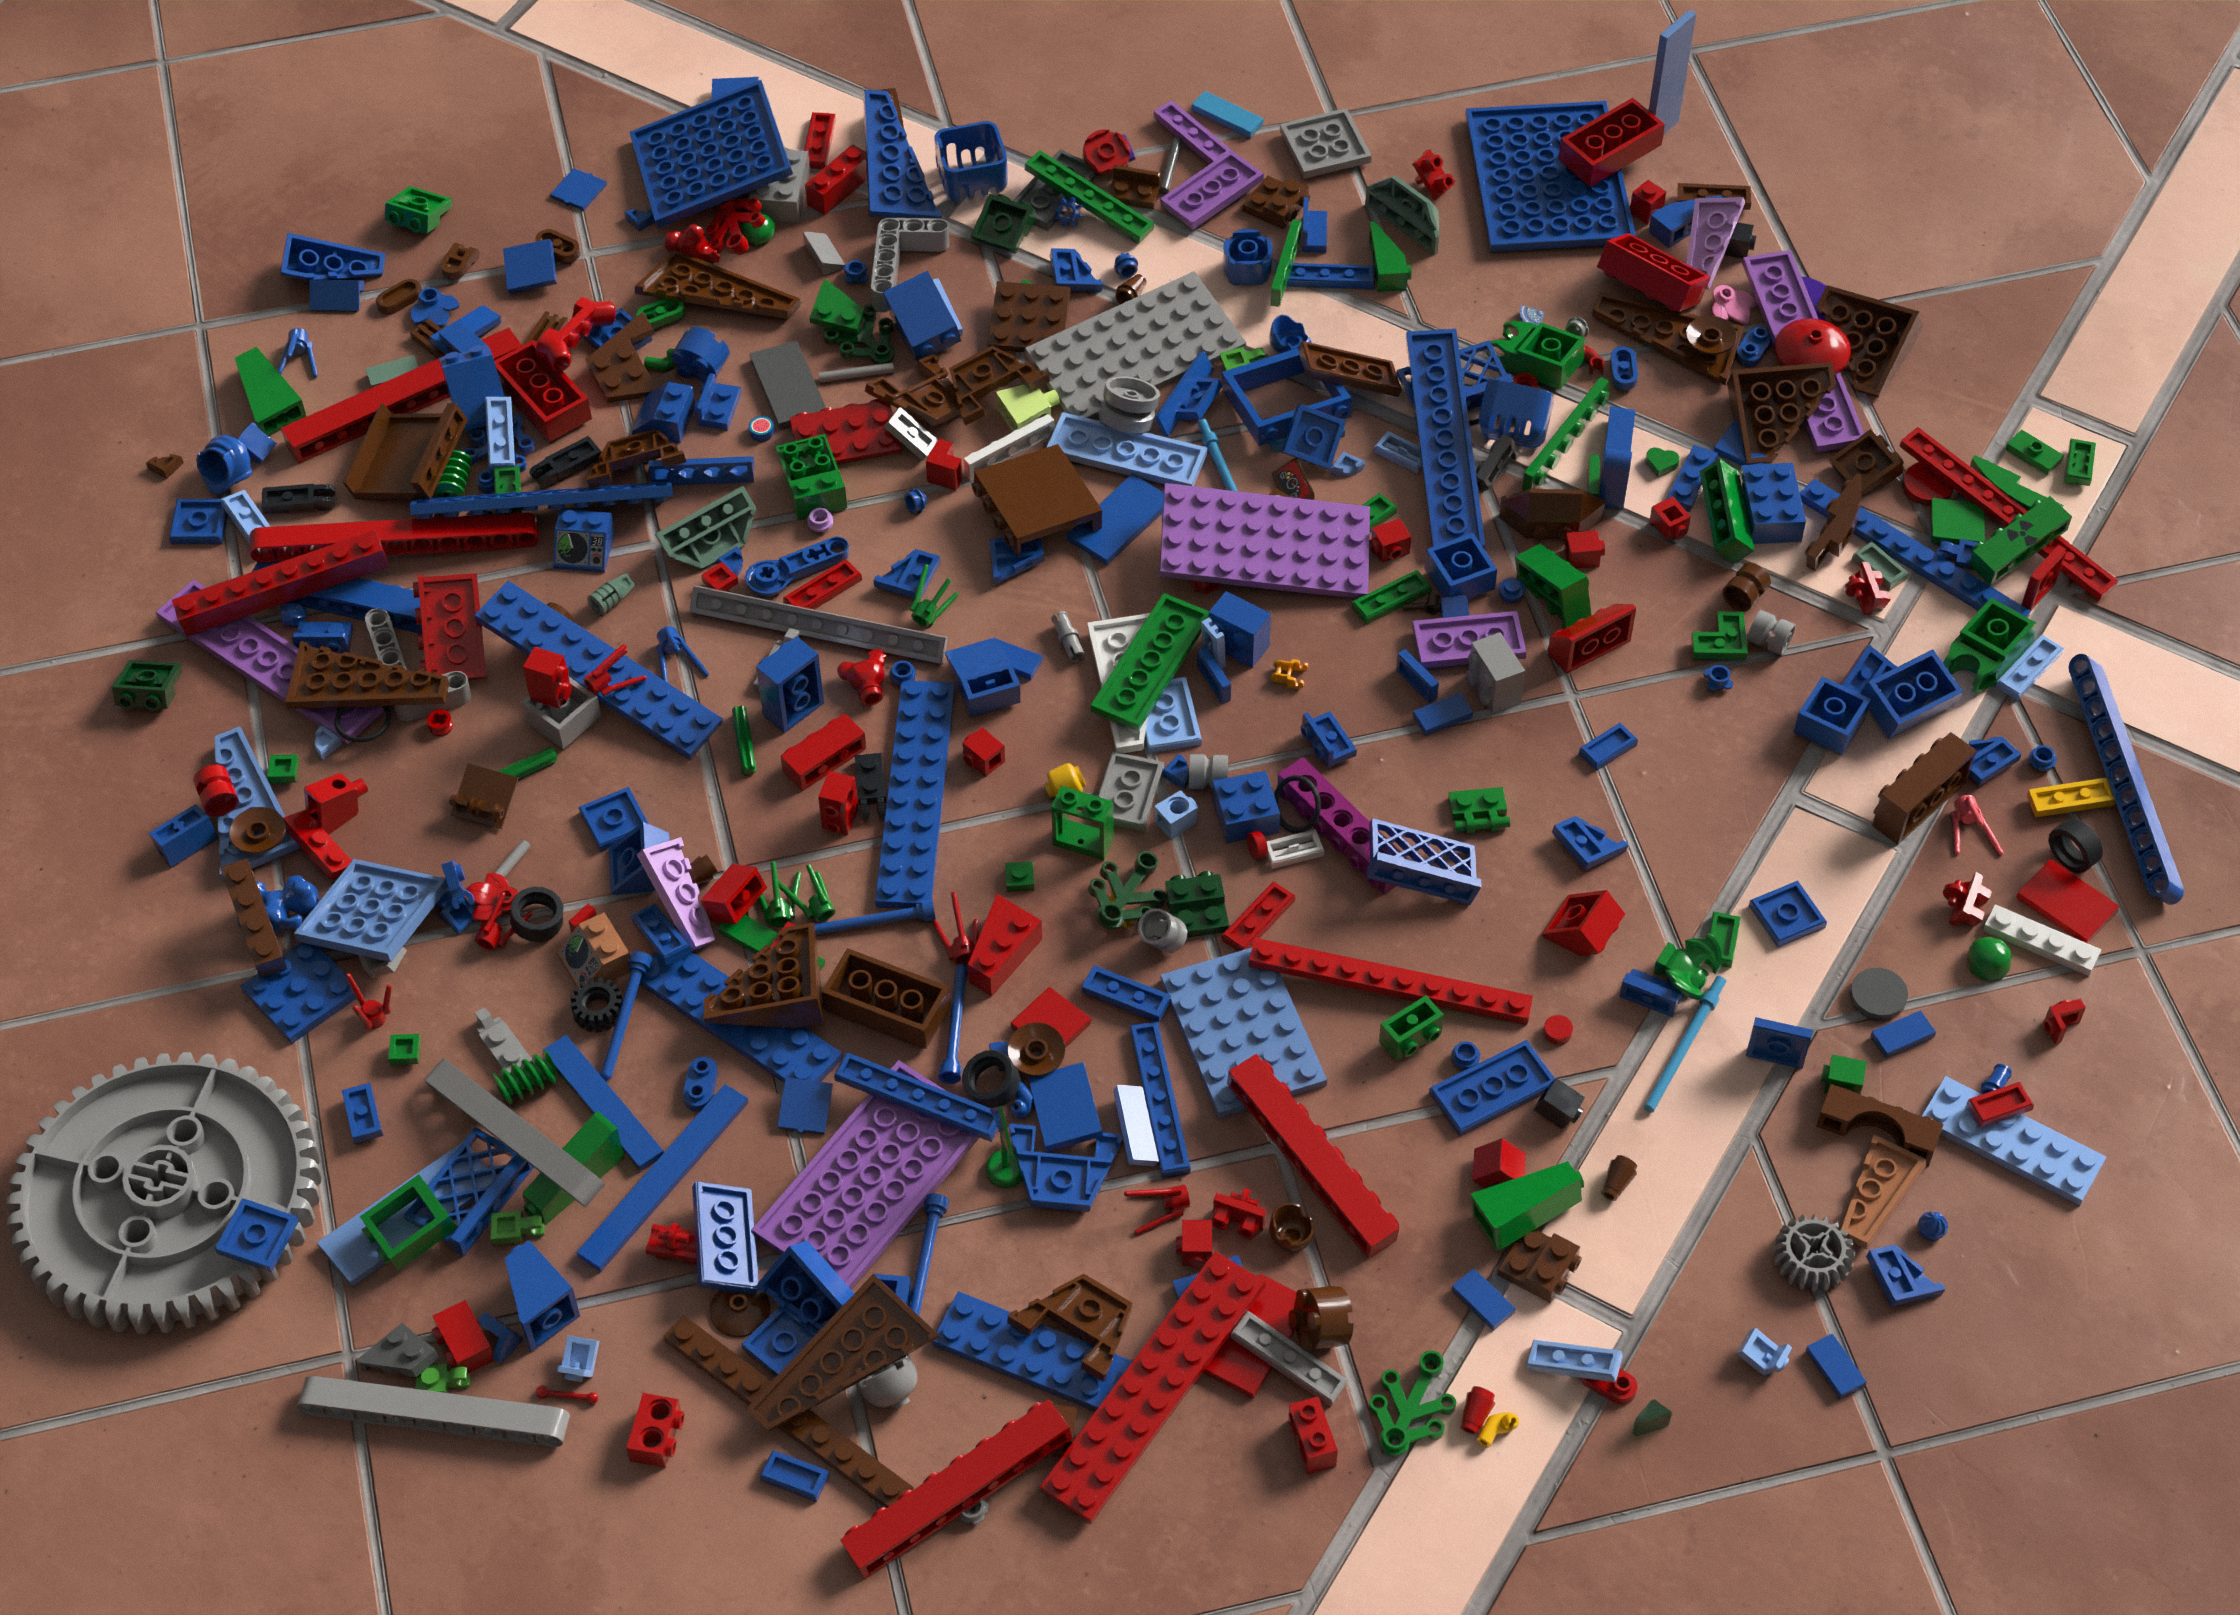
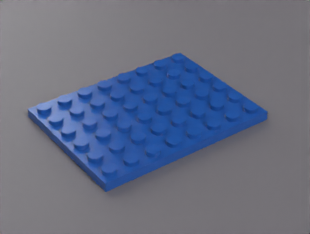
(1528, 192)

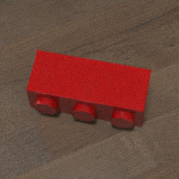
(837, 180)
(823, 752)

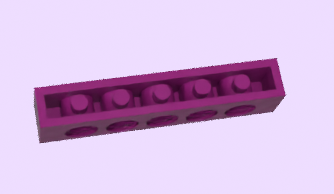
(1334, 812)

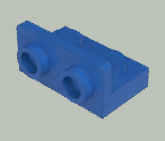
(716, 404)
(327, 634)

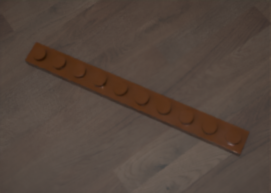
(806, 1429)

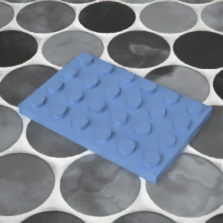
(1232, 1015)

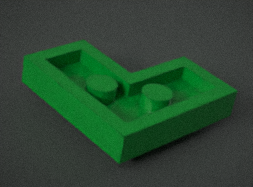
(1726, 643)

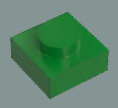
(283, 768)
(1019, 876)
(404, 1049)

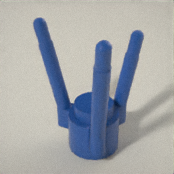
(297, 344)
(671, 643)

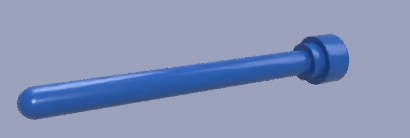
(923, 911)
(639, 964)
(951, 1070)
(935, 1207)

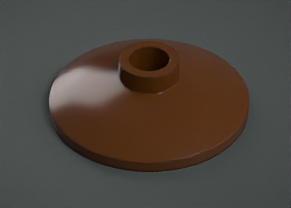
(1711, 335)
(253, 822)
(1036, 1038)
(739, 1320)

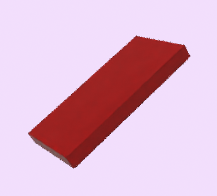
(1236, 1364)

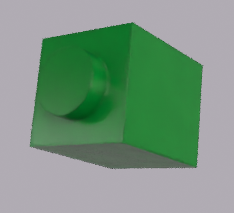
(1844, 1073)

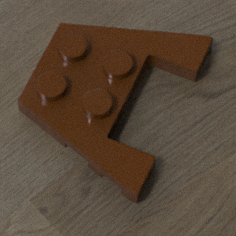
(619, 367)
(987, 372)
(928, 401)
(634, 450)
(1087, 1311)

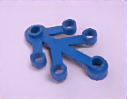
(486, 478)

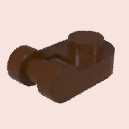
(458, 261)

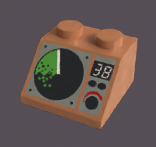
(594, 952)

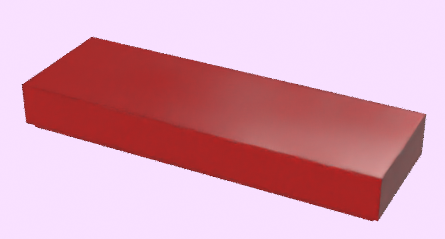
(820, 139)
(824, 586)
(1258, 917)

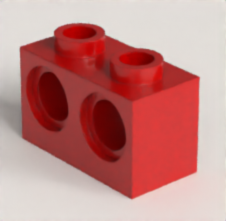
(838, 802)
(648, 1430)
(1312, 1435)

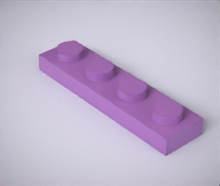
(1190, 132)

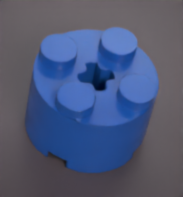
(1247, 258)
(699, 354)

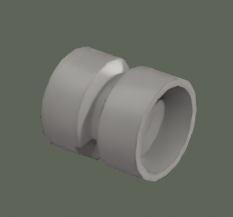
(1762, 629)
(1205, 770)
(1162, 930)

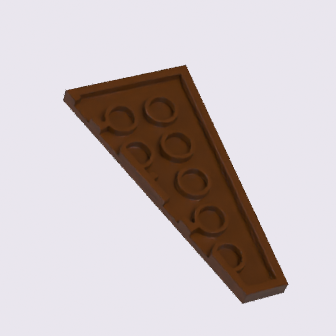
(702, 283)

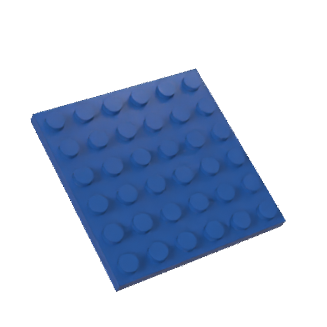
(710, 153)

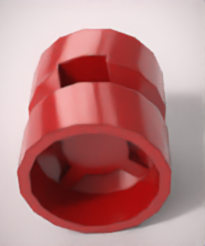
(215, 790)

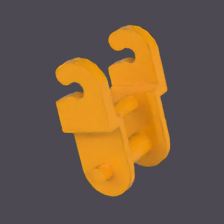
(1289, 667)

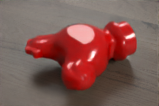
(691, 243)
(866, 676)

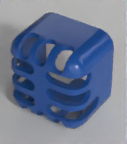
(977, 177)
(1516, 402)

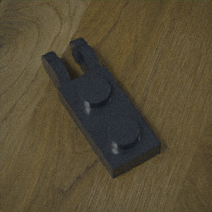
(565, 462)
(297, 498)
(870, 783)

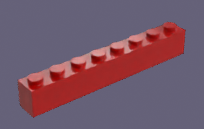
(280, 583)
(1313, 1155)
(956, 1488)

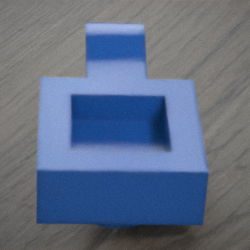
(1959, 552)
(454, 876)

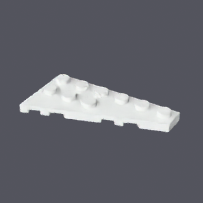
(1109, 642)

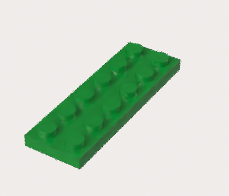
(1150, 662)

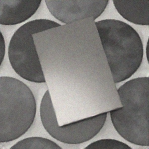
(1132, 787)

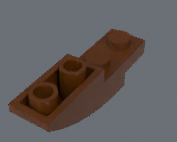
(1840, 525)

